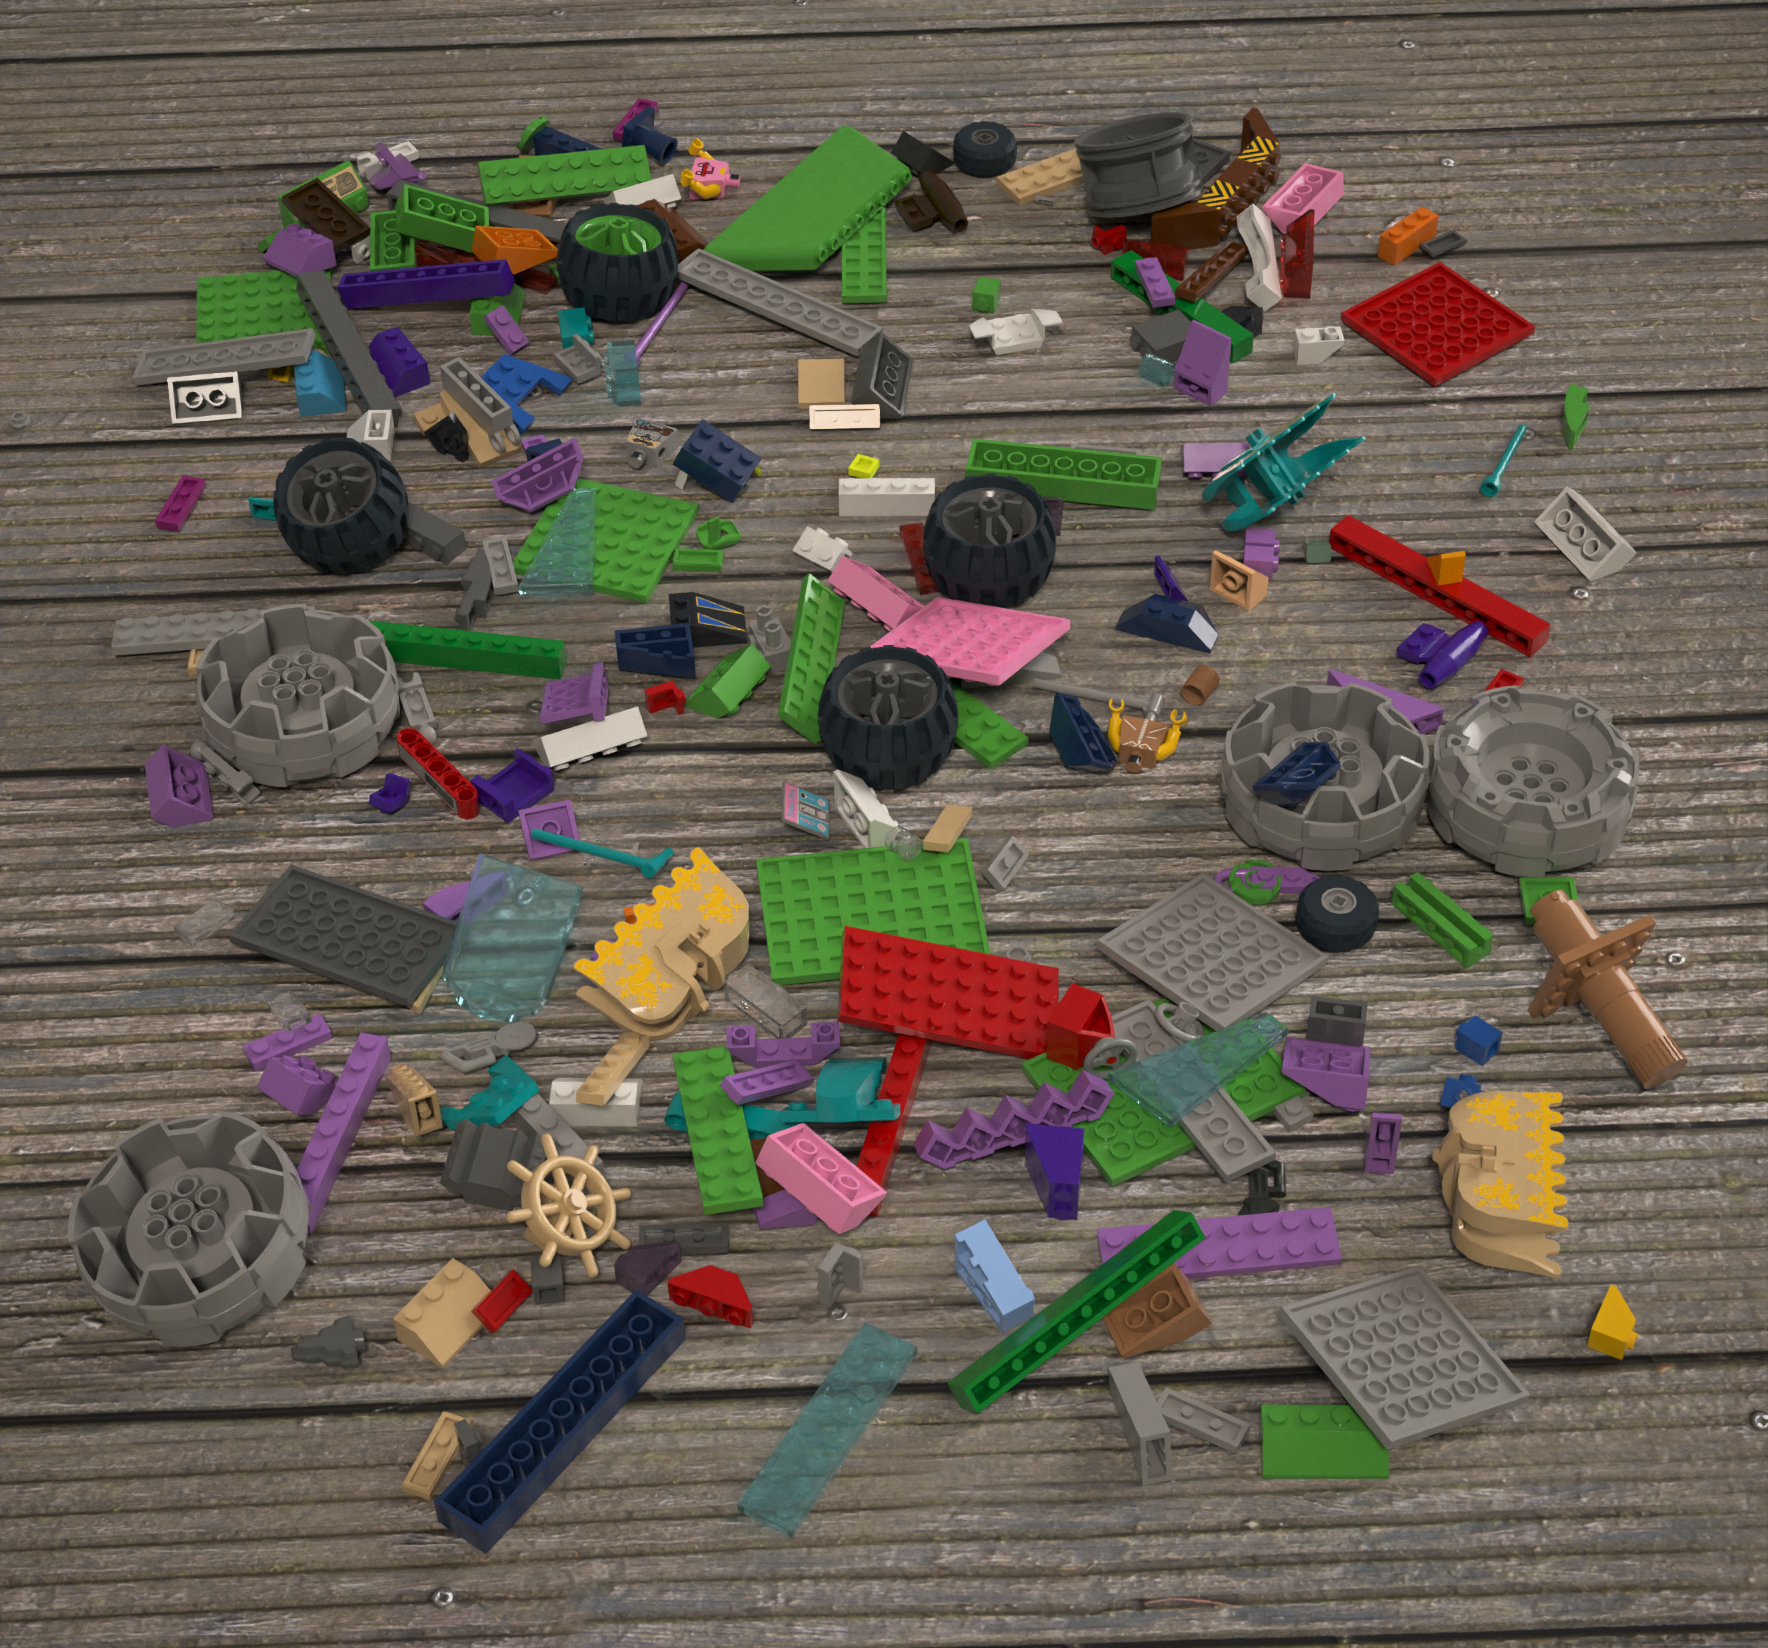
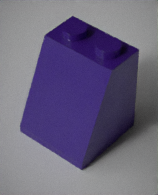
(1056, 1167)

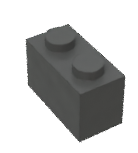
(1337, 1020)

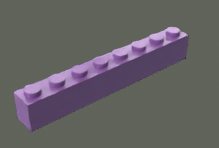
(342, 1120)

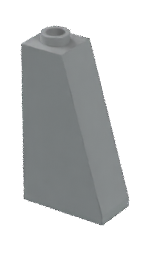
(1141, 1423)

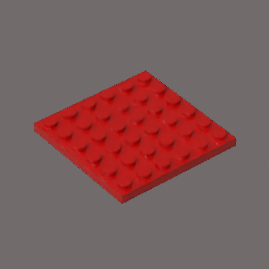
(1437, 323)

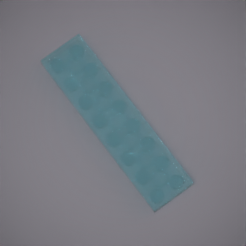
(827, 1430)

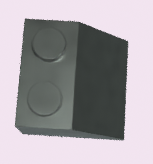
(919, 155)

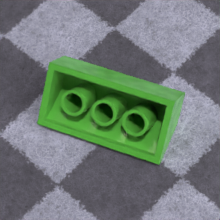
(1319, 1444)

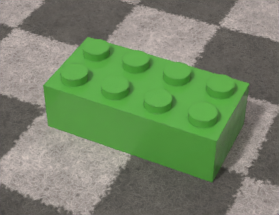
(439, 217)
(390, 248)

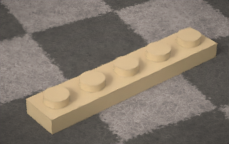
(613, 1069)

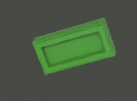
(698, 560)

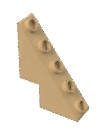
(415, 1099)

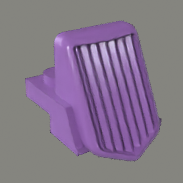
(394, 169)

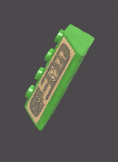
(342, 182)

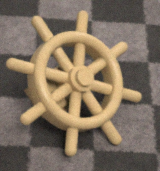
(558, 1210)

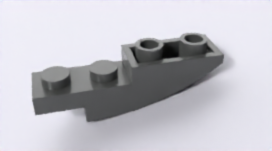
(477, 593)

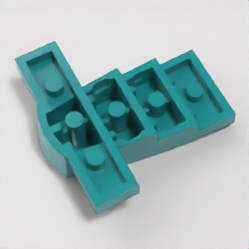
(845, 1093)

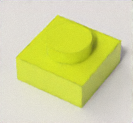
(863, 467)

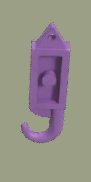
(1292, 878)

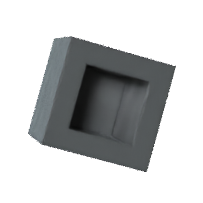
(547, 1281)

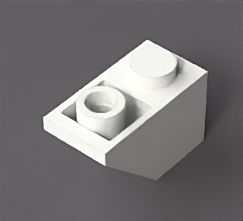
(1316, 344)

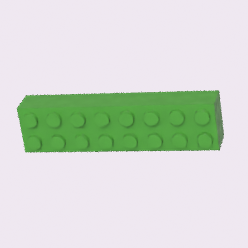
(1072, 472)

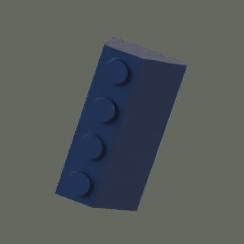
(551, 141)

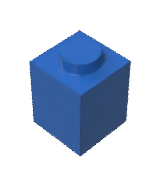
(1478, 1040)

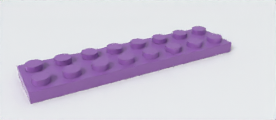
(1247, 1243)

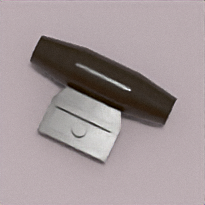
(936, 202)

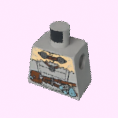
(650, 443)

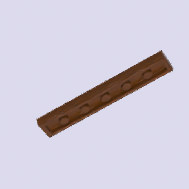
(1212, 271)

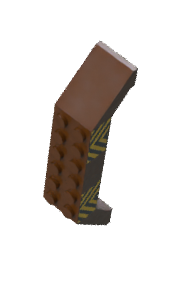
(1238, 187)

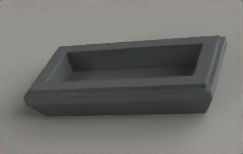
(1443, 244)

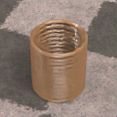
(1200, 685)

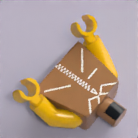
(1142, 740)

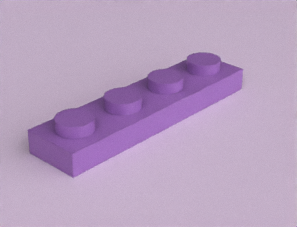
(766, 1082)

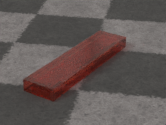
(913, 544)

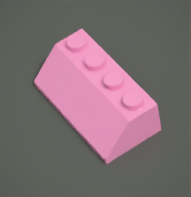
(1307, 189)
(873, 592)
(819, 1177)

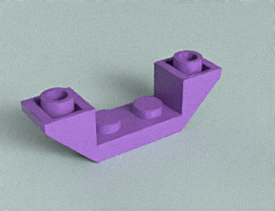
(768, 1052)

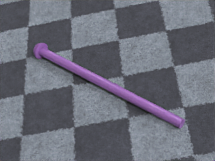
(654, 327)

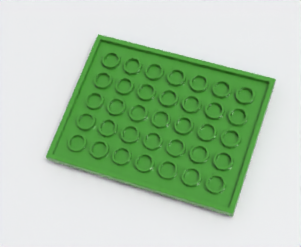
(1133, 1139)

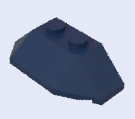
(1170, 622)
(1079, 736)
(1298, 774)

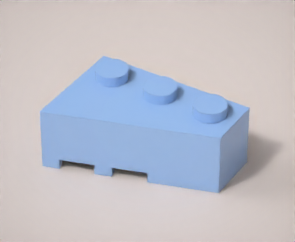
(992, 1277)

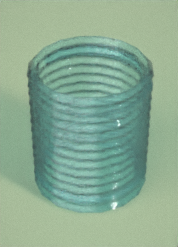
(1156, 369)

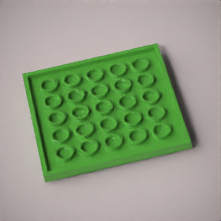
(251, 306)
(632, 538)

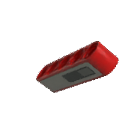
(438, 773)

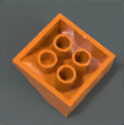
(519, 246)

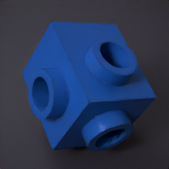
(1454, 1085)

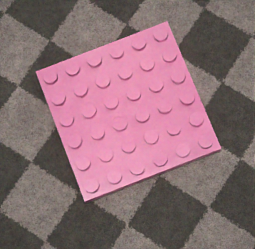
(976, 639)

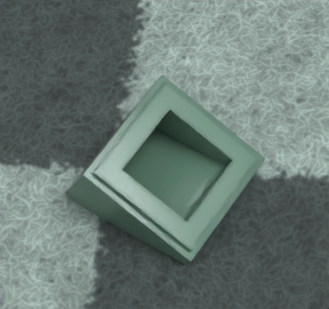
(1317, 551)

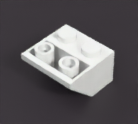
(376, 430)

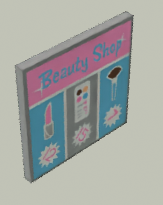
(805, 810)

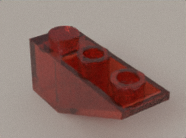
(1171, 257)

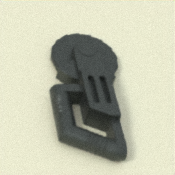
(1261, 1194)

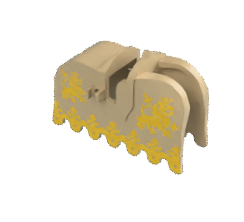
(653, 966)
(1503, 1179)

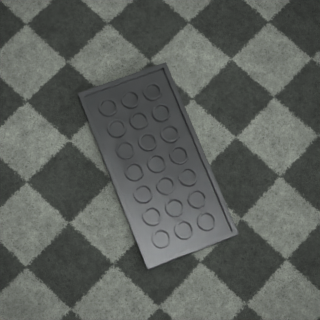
(347, 934)

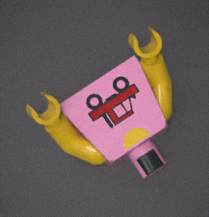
(708, 176)

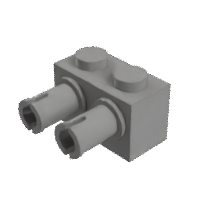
(770, 639)

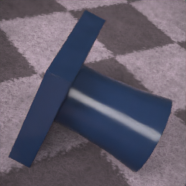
(640, 132)

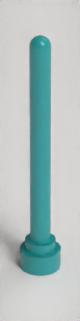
(1491, 484)

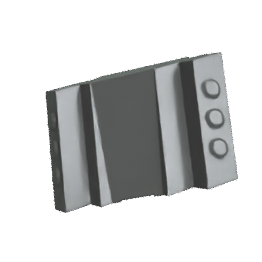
(479, 1164)

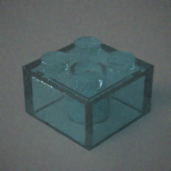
(622, 373)

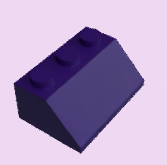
(399, 362)

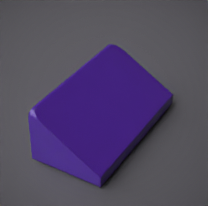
(1167, 580)

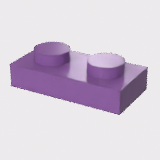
(506, 330)

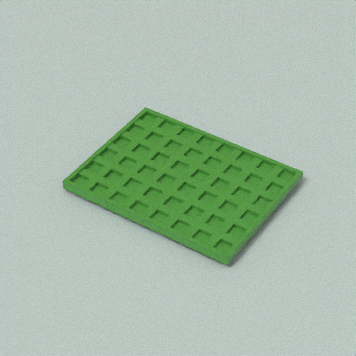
(872, 889)

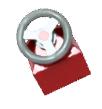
(1085, 1030)

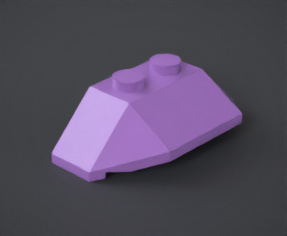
(541, 478)

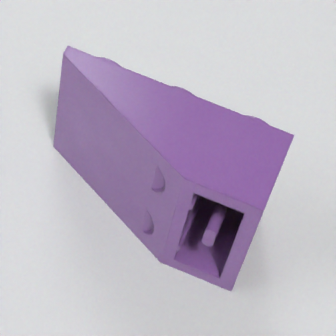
(1203, 364)

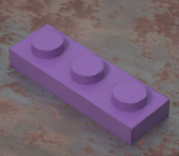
(1154, 282)
(288, 1043)

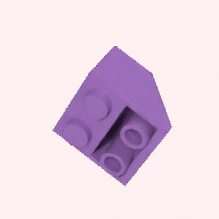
(297, 1084)

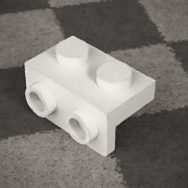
(821, 549)

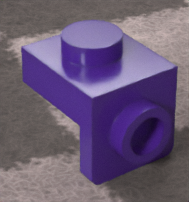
(393, 794)

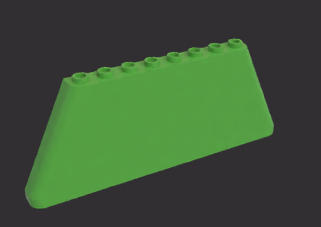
(814, 206)

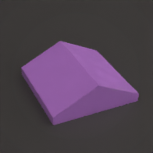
(553, 818)

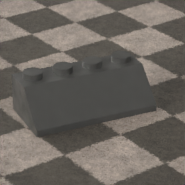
(882, 376)

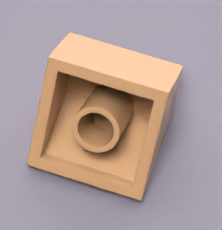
(1237, 581)

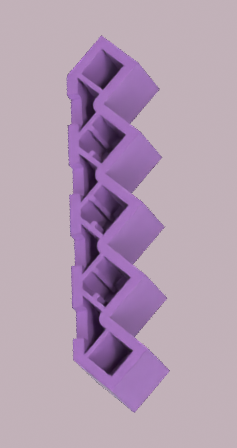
(980, 1136)

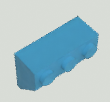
(319, 386)

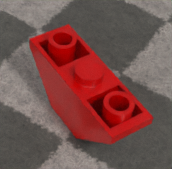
(713, 1293)

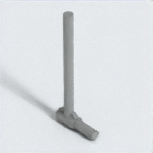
(1150, 707)

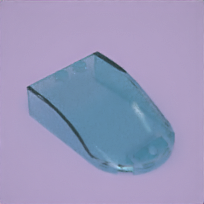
(509, 939)

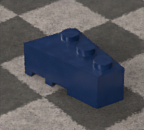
(657, 650)

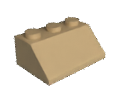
(440, 1315)

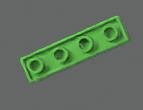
(1442, 920)

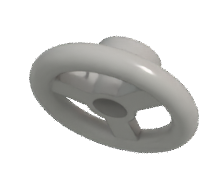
(1183, 1018)

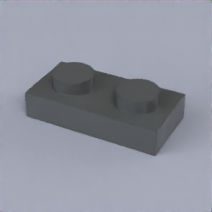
(468, 1441)

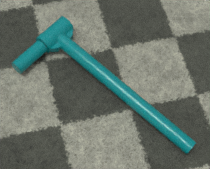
(648, 866)

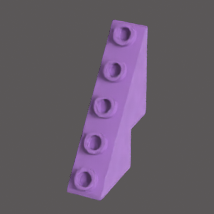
(1422, 714)

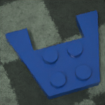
(516, 379)

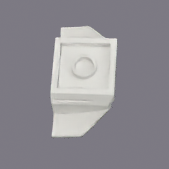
(1017, 331)

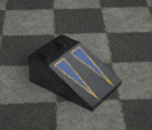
(710, 619)

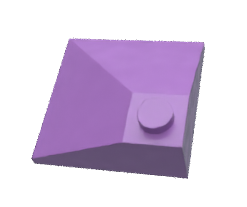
(1330, 1070)

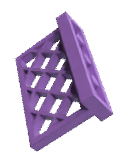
(576, 696)

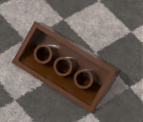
(685, 236)

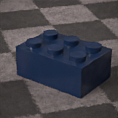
(717, 461)

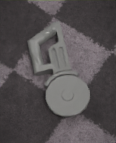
(484, 1050)

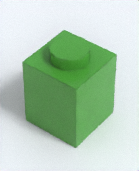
(986, 295)

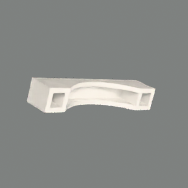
(1257, 233)

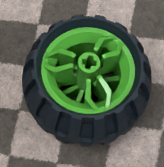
(617, 261)

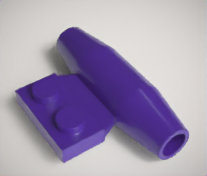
(1442, 653)

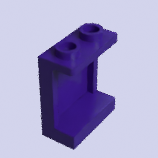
(515, 786)

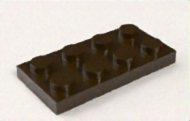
(326, 214)

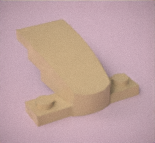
(478, 440)

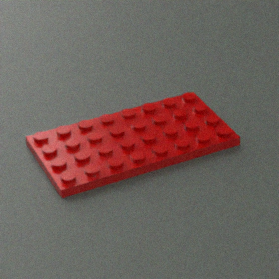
(945, 993)

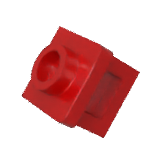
(1108, 240)
(664, 697)

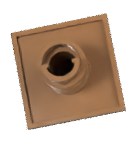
(1597, 973)

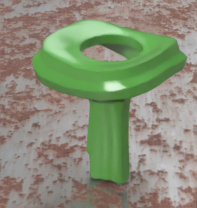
(710, 533)

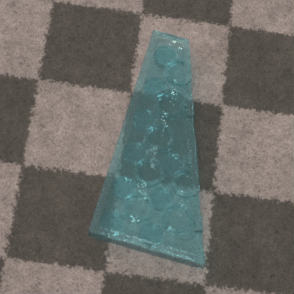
(568, 550)
(1188, 1074)

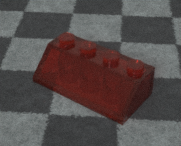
(1297, 257)

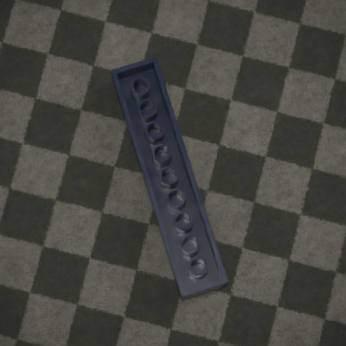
(559, 1421)

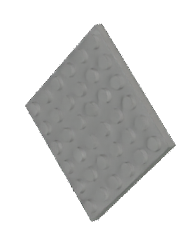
(1212, 952)
(1403, 1356)

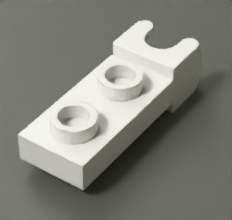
(371, 165)

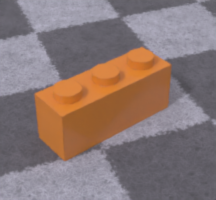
(1407, 234)

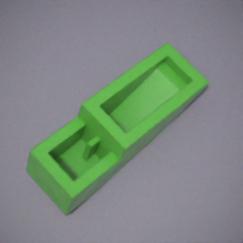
(1574, 414)

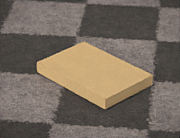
(820, 382)

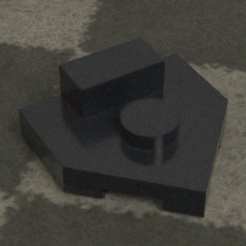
(1248, 317)
(449, 437)

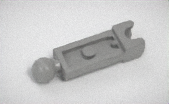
(417, 708)
(239, 782)

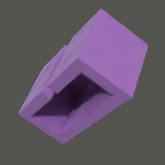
(1260, 550)

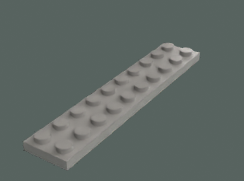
(777, 301)

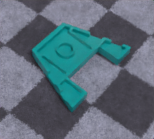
(506, 1093)

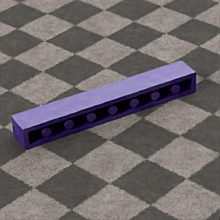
(426, 284)

